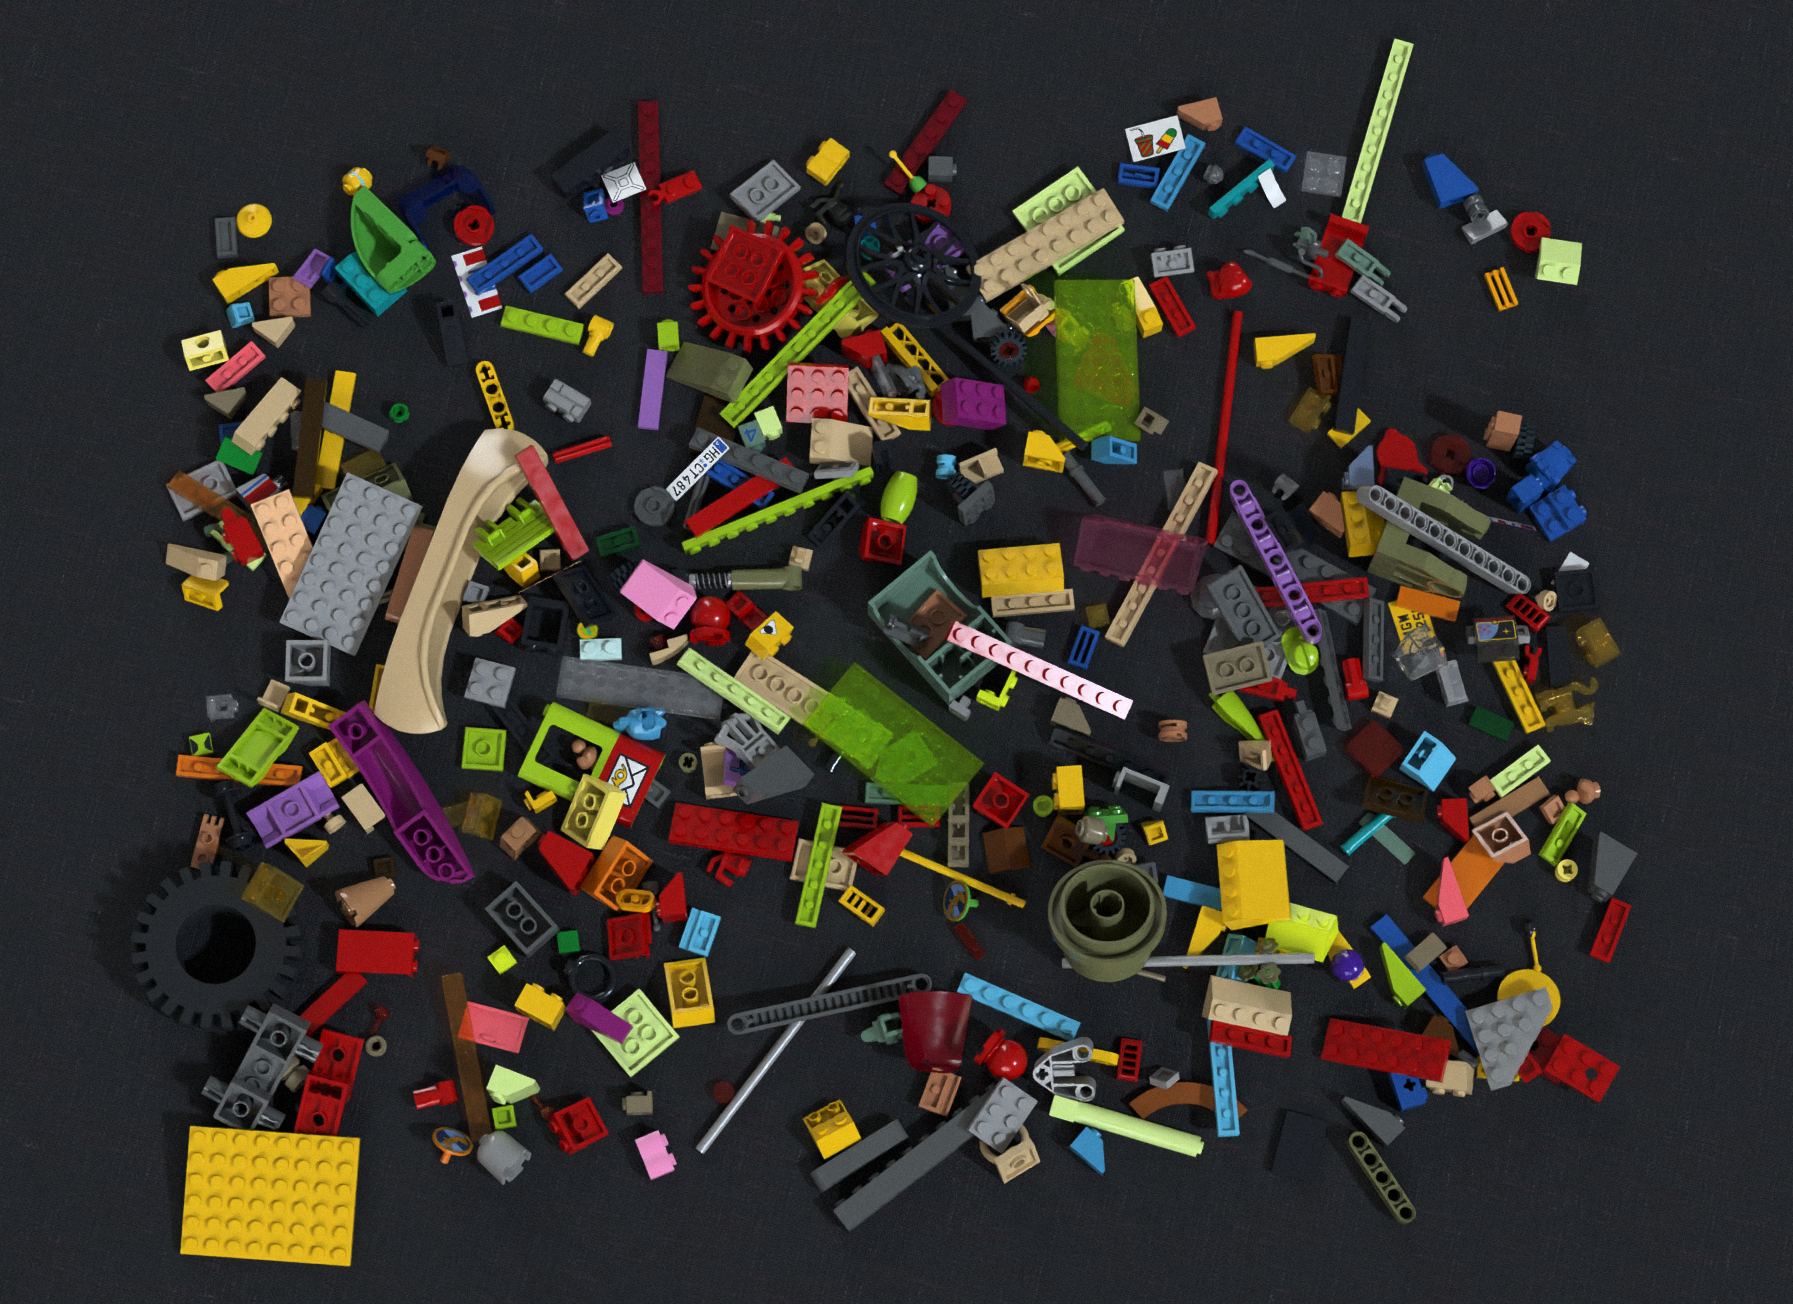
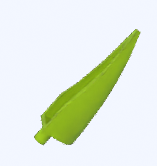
(1235, 713)

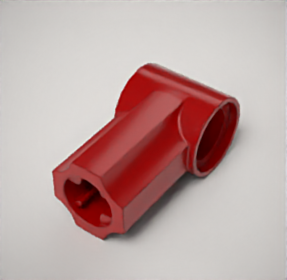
(1354, 683)
(440, 1094)

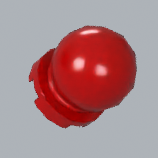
(710, 619)
(1003, 1056)

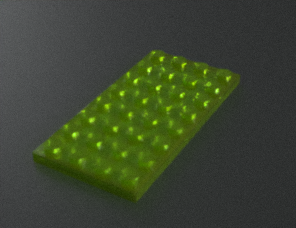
(1097, 358)
(893, 744)

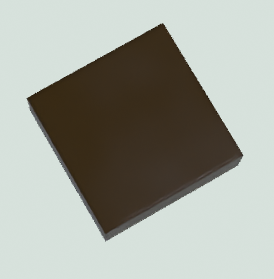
(385, 867)

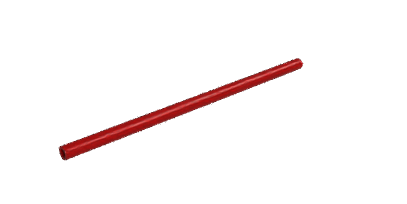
(1224, 427)

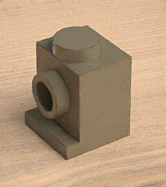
(1151, 421)
(638, 1103)

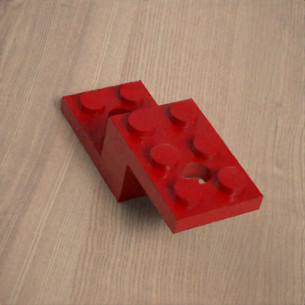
(1567, 1060)
(329, 1084)

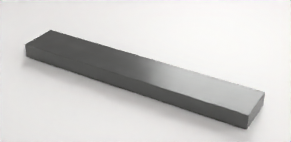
(1300, 844)

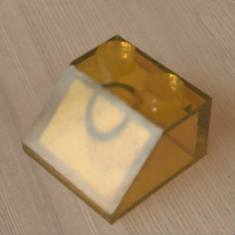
(272, 891)

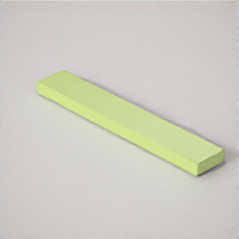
(733, 691)

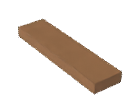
(1513, 802)

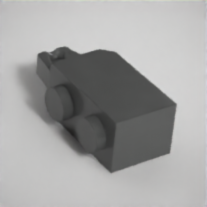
(1308, 732)

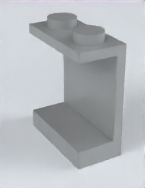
(1144, 782)

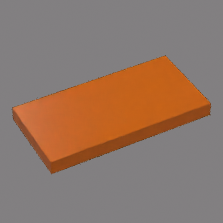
(1472, 871)

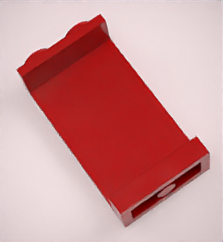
(1335, 272)
(377, 952)

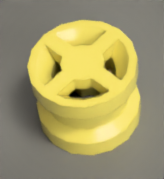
(1563, 874)

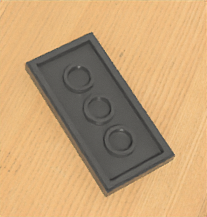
(1242, 608)

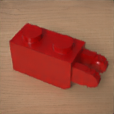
(241, 538)

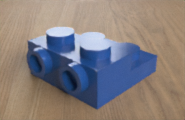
(1558, 513)

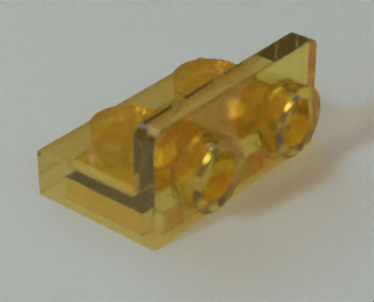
(1309, 410)
(482, 815)

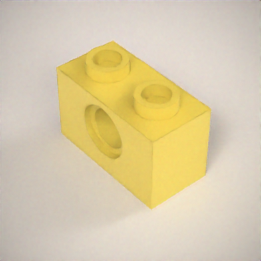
(205, 350)

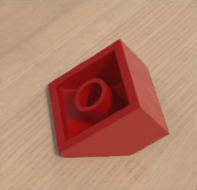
(672, 901)

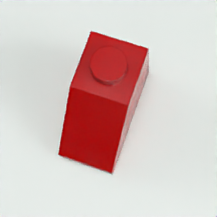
(1454, 817)

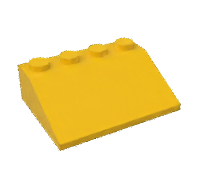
(1253, 883)

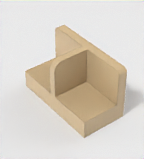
(981, 466)
(363, 807)

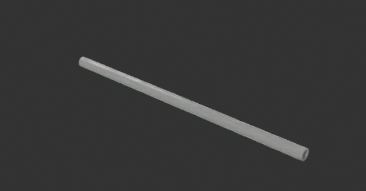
(1213, 960)
(770, 1057)

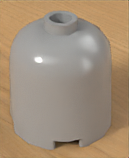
(502, 1155)

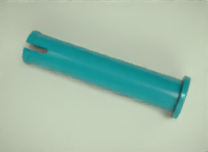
(1365, 833)

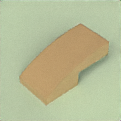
(675, 646)

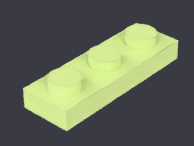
(1520, 771)

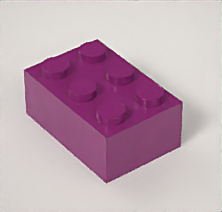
(973, 404)

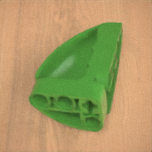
(387, 244)

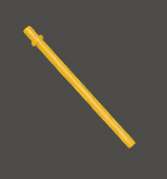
(1009, 898)

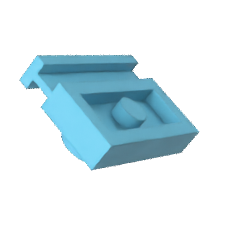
(700, 932)

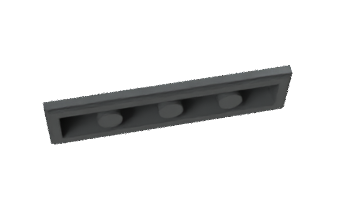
(354, 428)

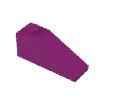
(597, 1018)

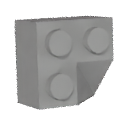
(308, 662)

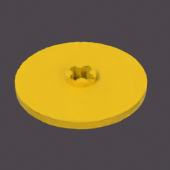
(1527, 981)

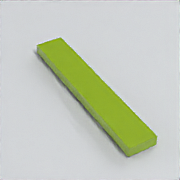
(818, 865)

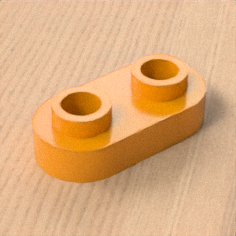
(640, 900)

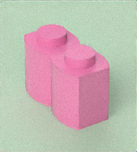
(655, 1155)

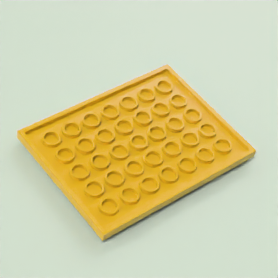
(270, 1195)

